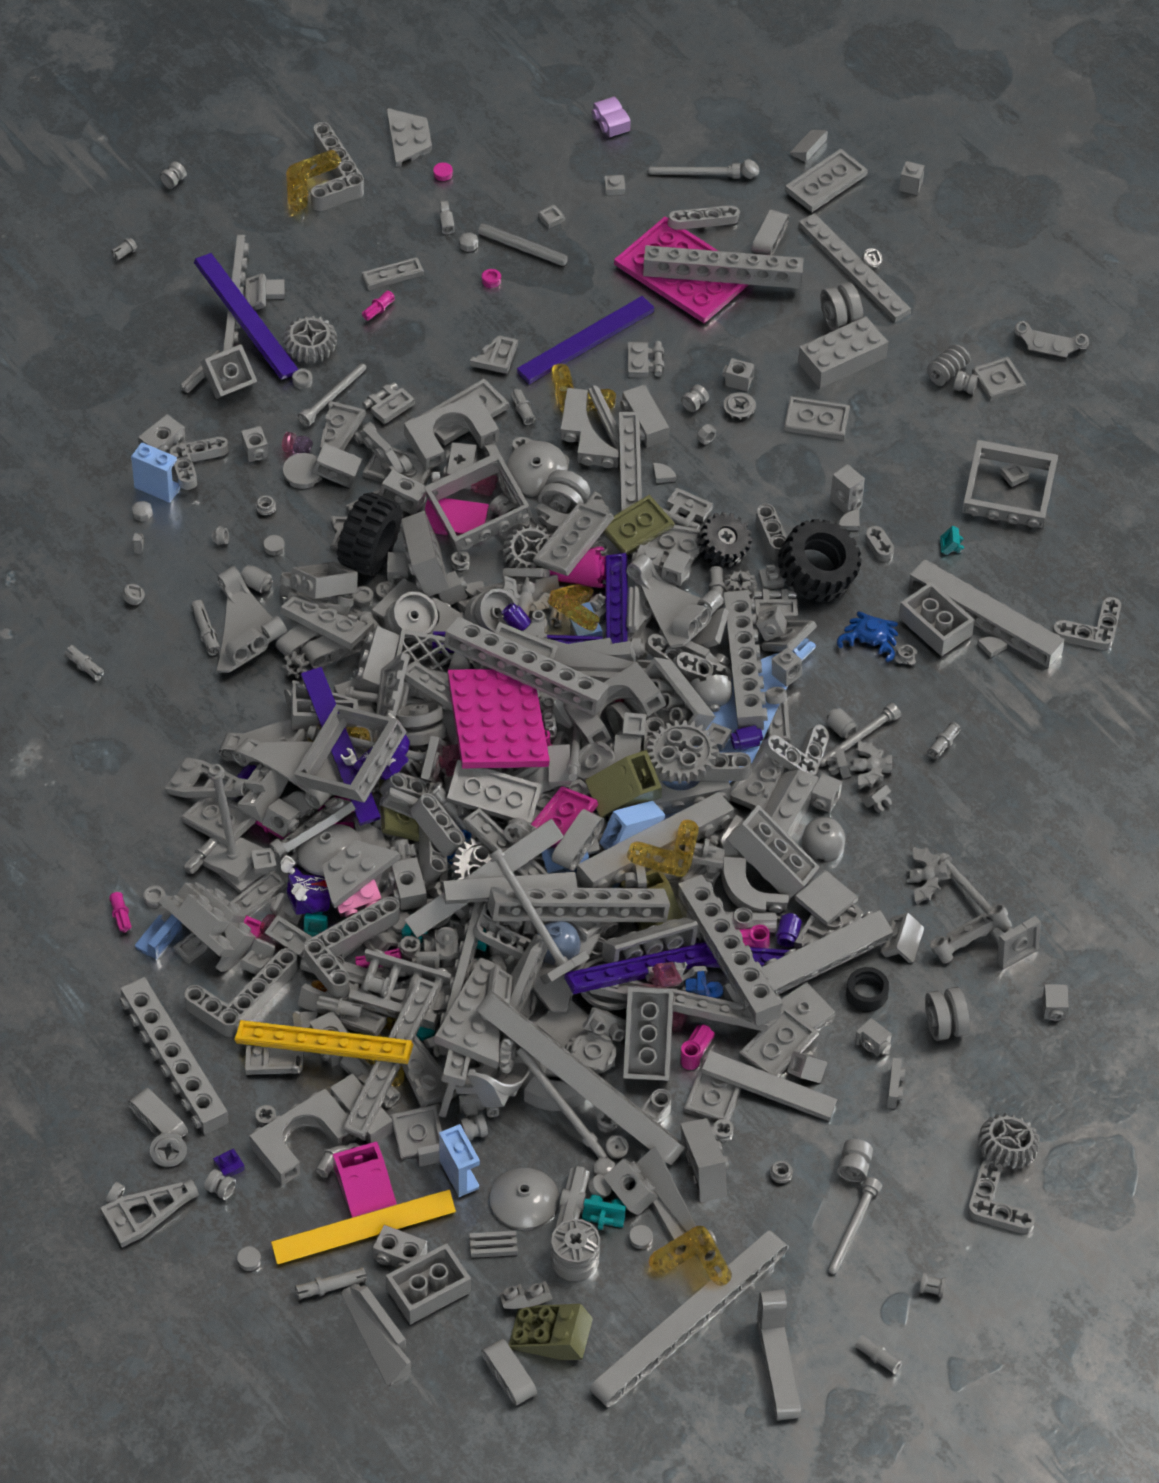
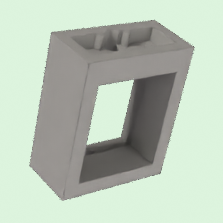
(324, 580)

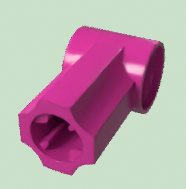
(751, 936)
(695, 1047)

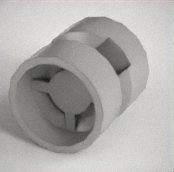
(855, 1160)

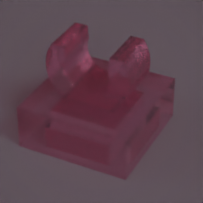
(485, 485)
(666, 975)

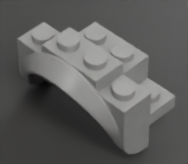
(207, 916)
(490, 1083)

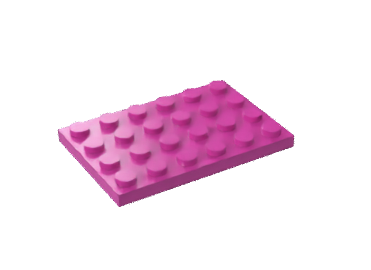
(695, 297)
(496, 720)

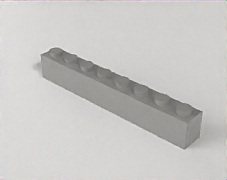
(992, 615)
(612, 864)
(823, 954)

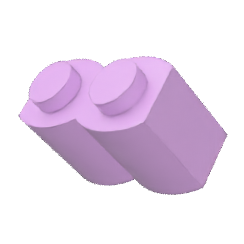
(611, 117)

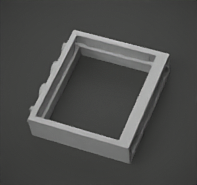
(1016, 456)
(467, 477)
(374, 764)

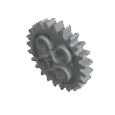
(682, 751)
(467, 855)

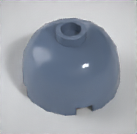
(565, 938)

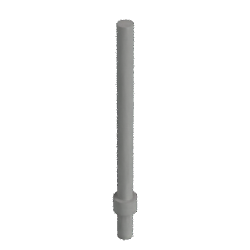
(573, 766)
(589, 1139)

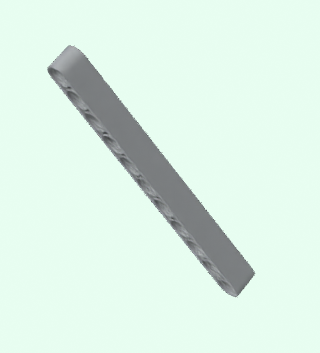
(580, 1077)
(687, 1320)

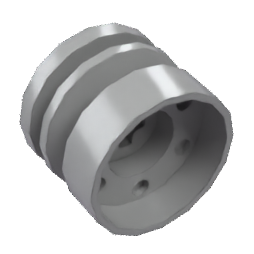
(575, 1250)

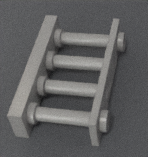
(385, 1005)

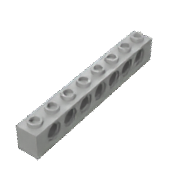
(723, 267)
(744, 660)
(526, 666)
(581, 904)
(729, 950)
(207, 1118)

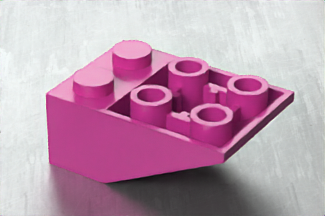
(363, 1179)

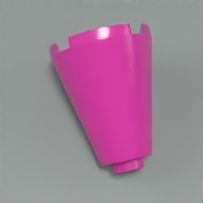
(589, 570)

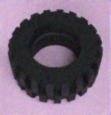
(369, 534)
(831, 542)

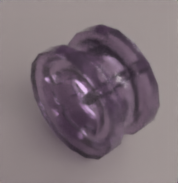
(302, 444)

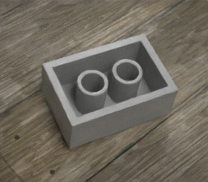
(936, 618)
(428, 1283)

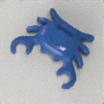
(873, 631)

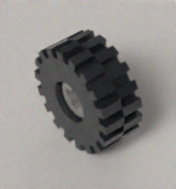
(716, 547)

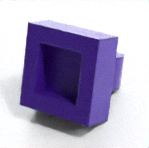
(229, 1163)

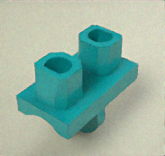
(603, 1212)

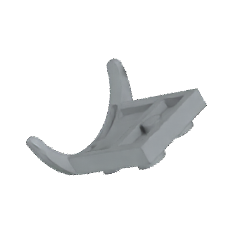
(274, 1060)

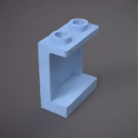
(153, 472)
(458, 1159)

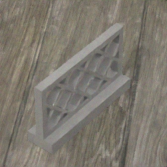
(426, 638)
(453, 1074)

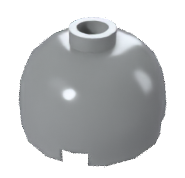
(714, 690)
(823, 839)

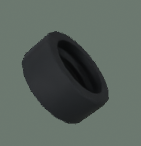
(867, 1003)

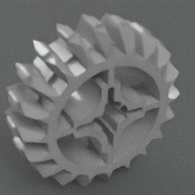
(310, 339)
(527, 539)
(1011, 1135)

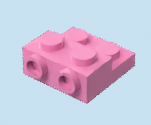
(360, 900)

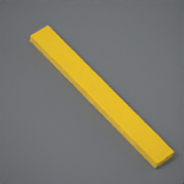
(324, 1042)
(362, 1226)

